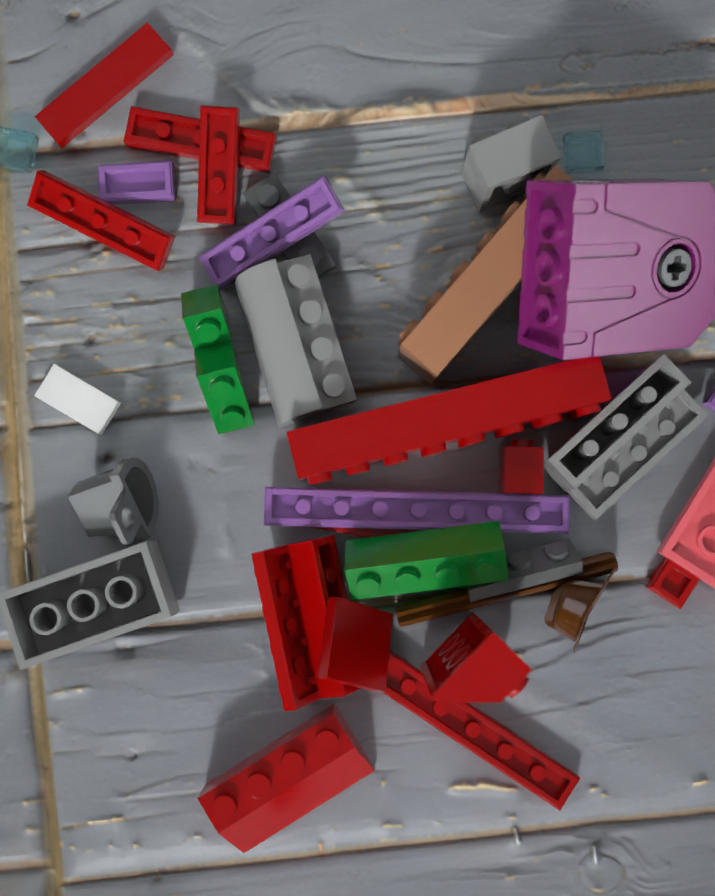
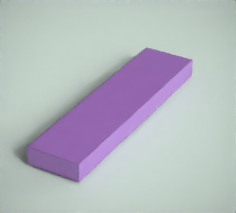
(272, 232)

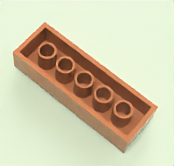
(471, 295)

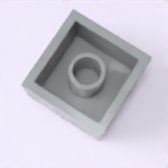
(503, 162)

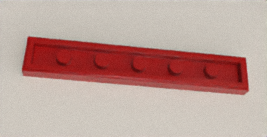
(481, 735)

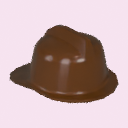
(572, 605)

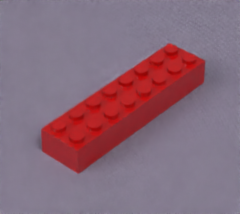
(449, 417)

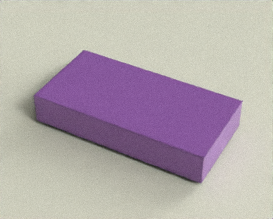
(137, 182)

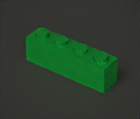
(425, 560)

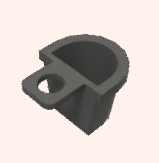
(118, 502)

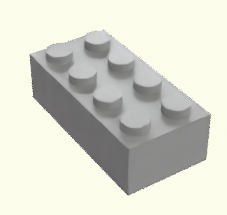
(88, 604)

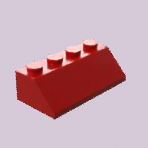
(474, 666)
(285, 780)

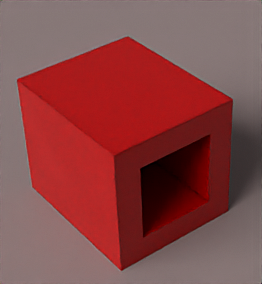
(521, 468)

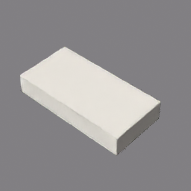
(77, 399)

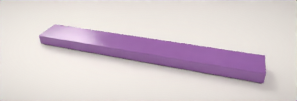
(414, 509)

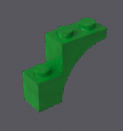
(216, 359)

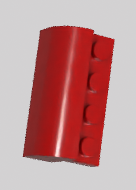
(294, 595)

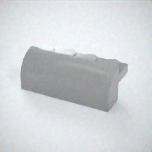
(294, 339)
(626, 438)

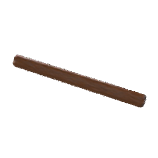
(459, 601)

